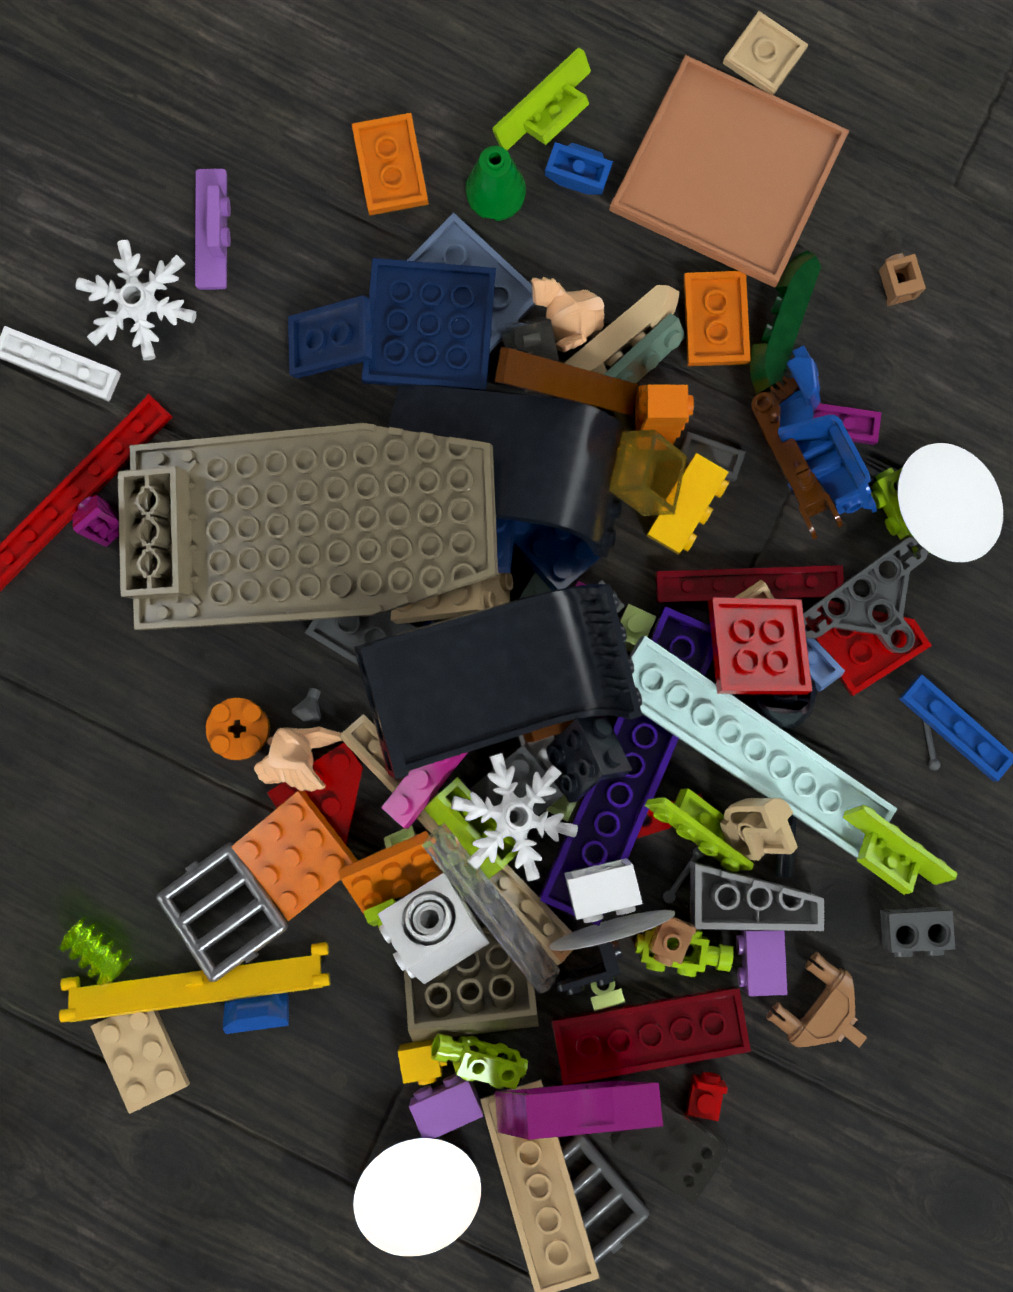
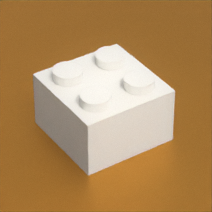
(603, 890)

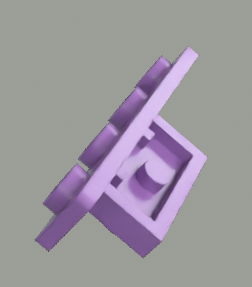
(211, 229)

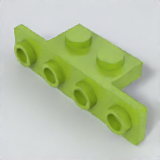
(548, 105)
(701, 824)
(894, 854)

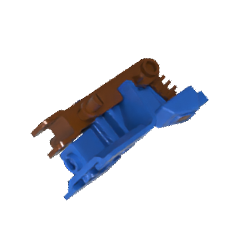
(811, 447)

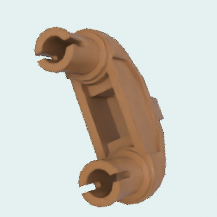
(830, 1015)

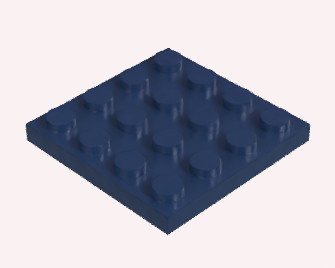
(430, 324)

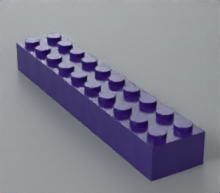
(615, 807)

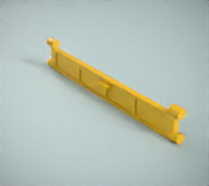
(193, 987)

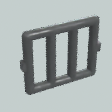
(620, 1189)

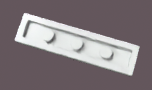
(58, 364)

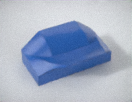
(578, 168)
(256, 1013)

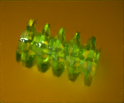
(94, 952)

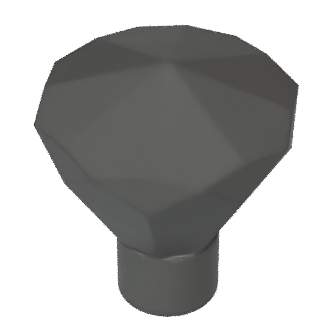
(308, 708)

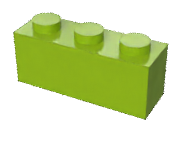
(468, 831)

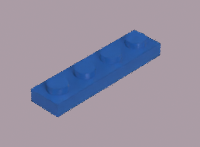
(957, 728)

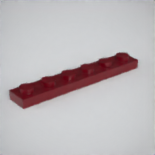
(728, 583)

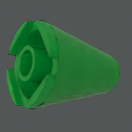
(495, 185)

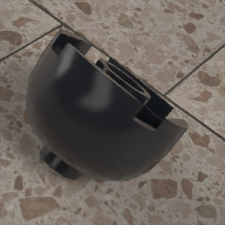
(785, 709)

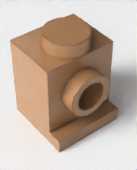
(908, 271)
(672, 928)

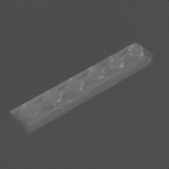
(492, 908)

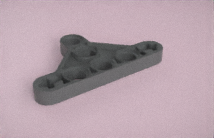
(882, 591)

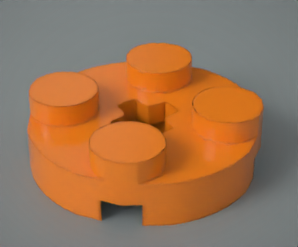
(224, 716)

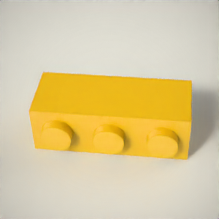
(698, 487)

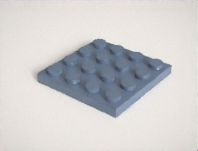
(459, 245)

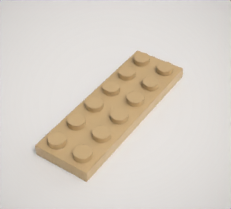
(543, 1206)

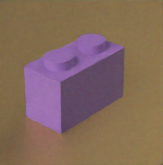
(762, 962)
(445, 1106)

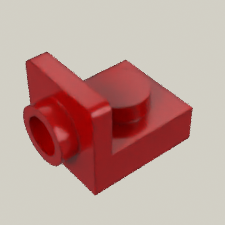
(706, 1096)

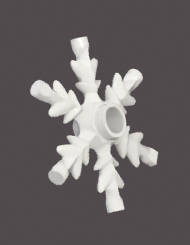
(129, 294)
(525, 817)

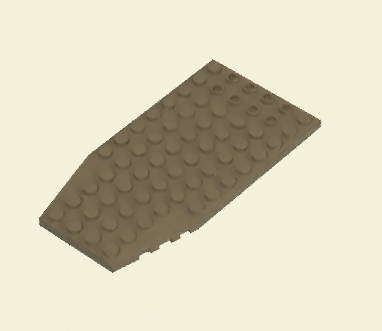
(302, 524)

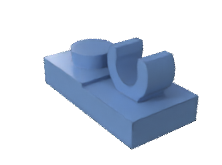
(822, 666)

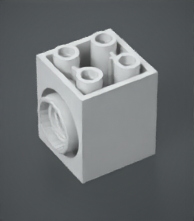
(431, 929)

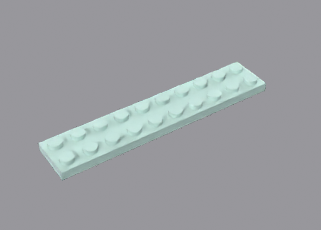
(750, 746)

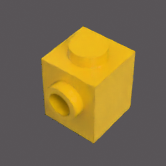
(417, 1063)

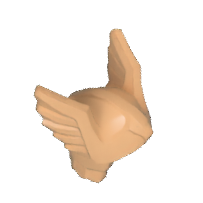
(573, 314)
(292, 759)

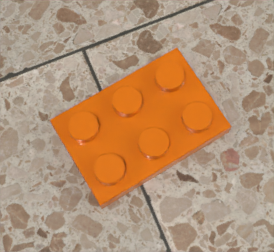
(390, 164)
(716, 318)
(390, 873)

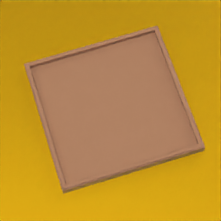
(729, 171)

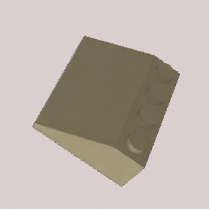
(472, 997)

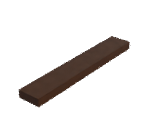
(565, 381)

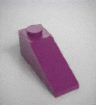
(96, 520)

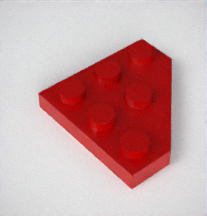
(864, 654)
(337, 801)

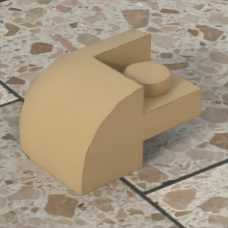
(759, 827)

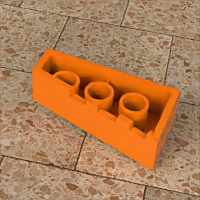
(663, 409)

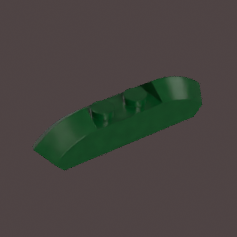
(795, 290)

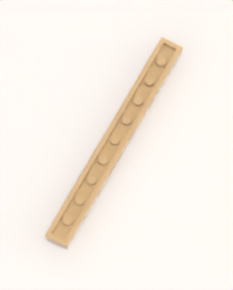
(535, 914)

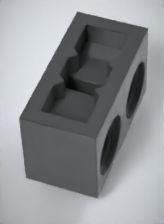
(917, 923)

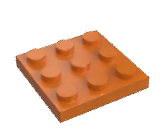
(294, 854)

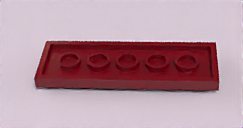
(651, 1035)

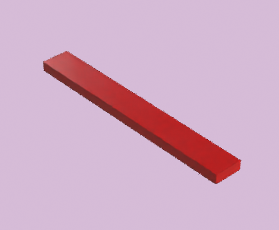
(80, 484)

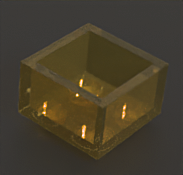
(648, 472)

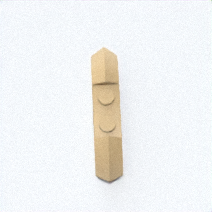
(626, 330)

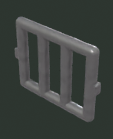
(261, 902)

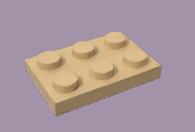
(140, 1058)

